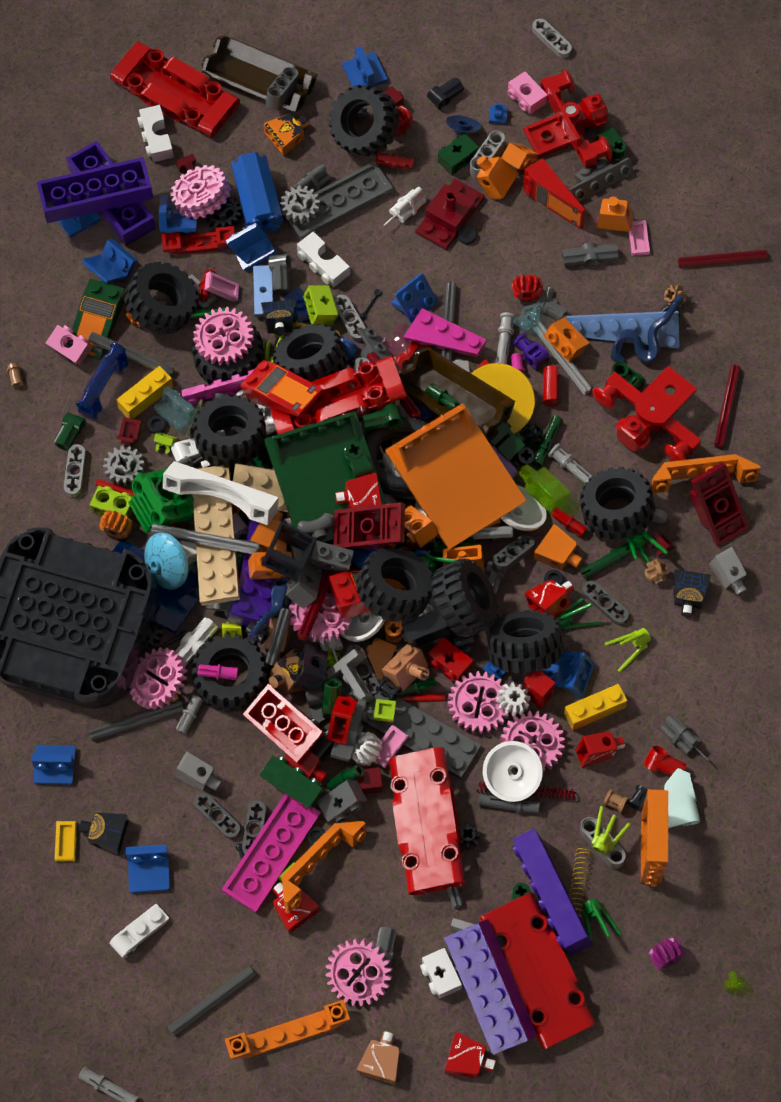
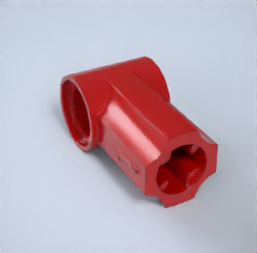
(659, 760)

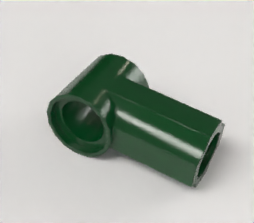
(387, 417)
(70, 428)
(332, 690)

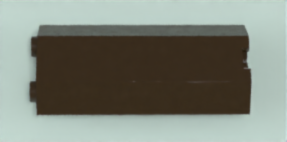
(254, 70)
(482, 401)

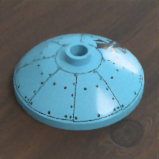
(166, 560)

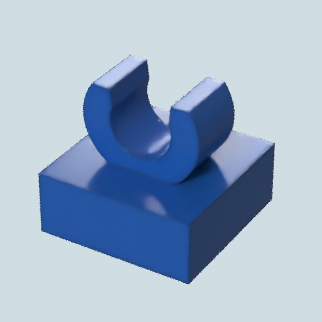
(498, 114)
(491, 669)

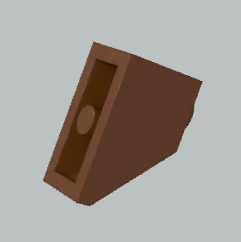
(379, 656)

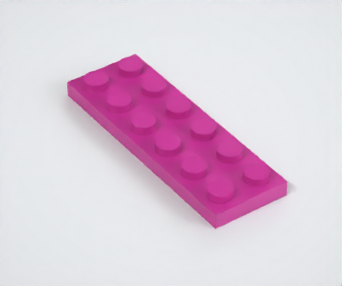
(270, 853)

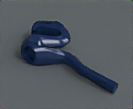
(644, 356)
(278, 601)

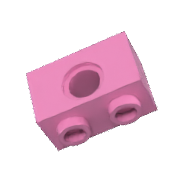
(523, 85)
(59, 339)

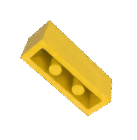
(144, 393)
(595, 707)

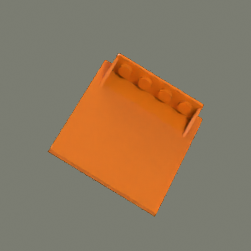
(455, 476)

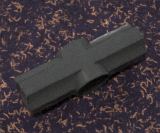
(590, 254)

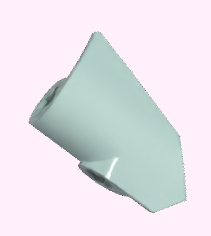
(681, 800)

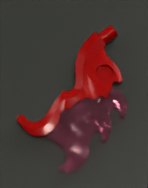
(399, 349)

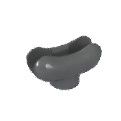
(318, 527)

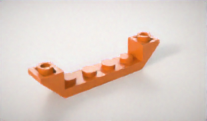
(744, 470)
(348, 832)
(288, 1033)

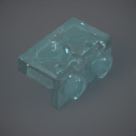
(175, 409)

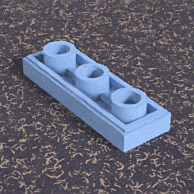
(262, 282)

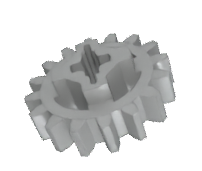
(299, 210)
(129, 459)

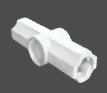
(194, 640)

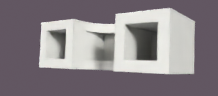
(158, 146)
(332, 270)

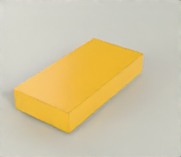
(65, 841)

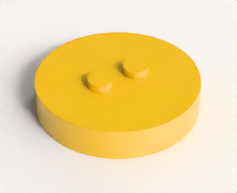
(514, 385)

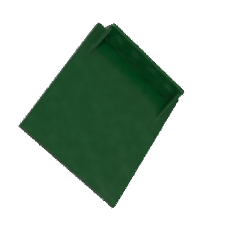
(313, 467)

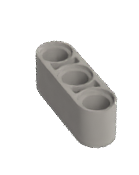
(490, 148)
(588, 836)

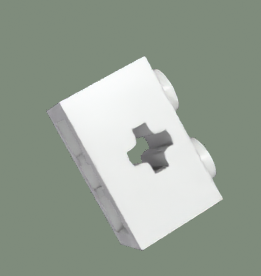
(440, 961)

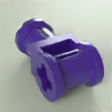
(532, 352)

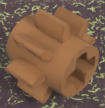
(672, 292)
(656, 571)

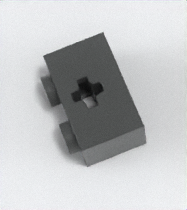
(330, 557)
(306, 587)
(342, 801)

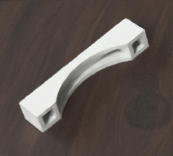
(188, 480)

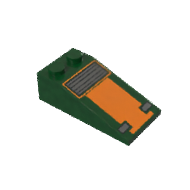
(98, 313)

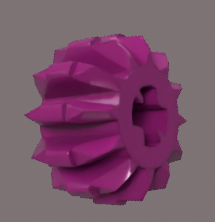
(666, 953)

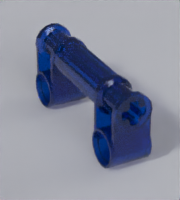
(112, 362)

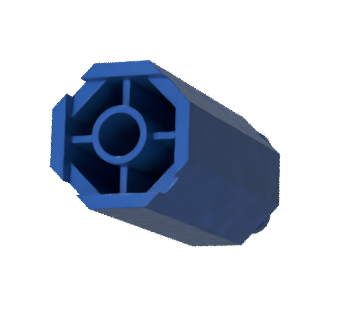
(257, 192)

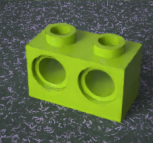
(115, 500)

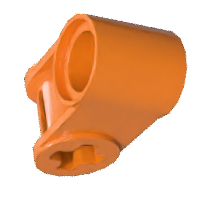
(389, 626)

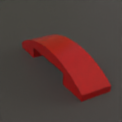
(197, 242)

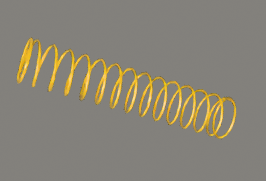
(579, 878)

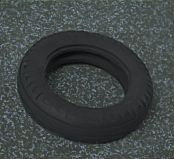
(375, 438)

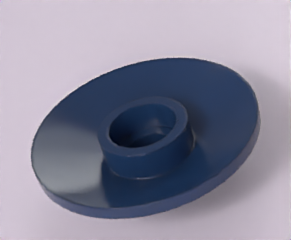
(463, 124)

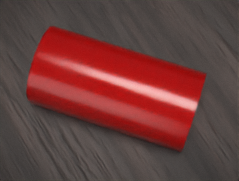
(550, 385)

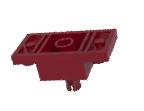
(449, 213)
(718, 504)
(370, 526)

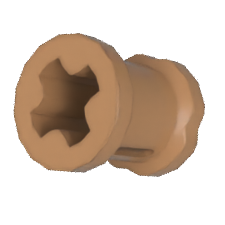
(615, 801)

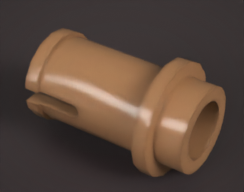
(15, 375)

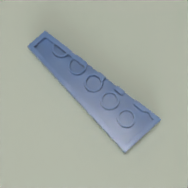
(610, 325)

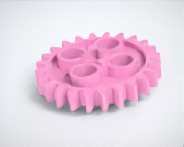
(229, 349)
(328, 621)
(165, 665)
(462, 699)
(544, 730)
(372, 984)

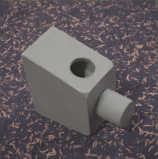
(727, 564)
(190, 768)

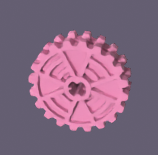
(200, 192)

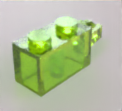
(544, 487)

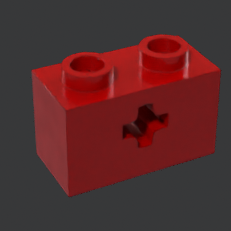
(447, 651)
(539, 688)

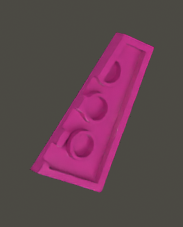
(436, 331)
(207, 393)

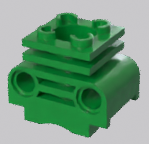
(157, 505)

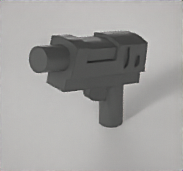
(550, 307)

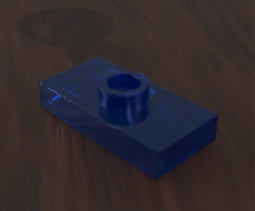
(297, 294)

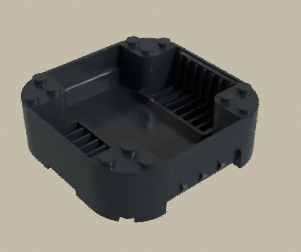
(72, 618)

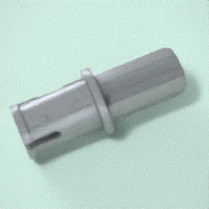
(189, 714)

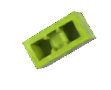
(320, 305)

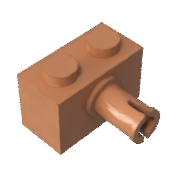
(406, 667)

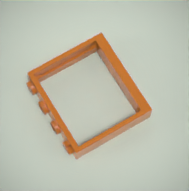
(654, 837)

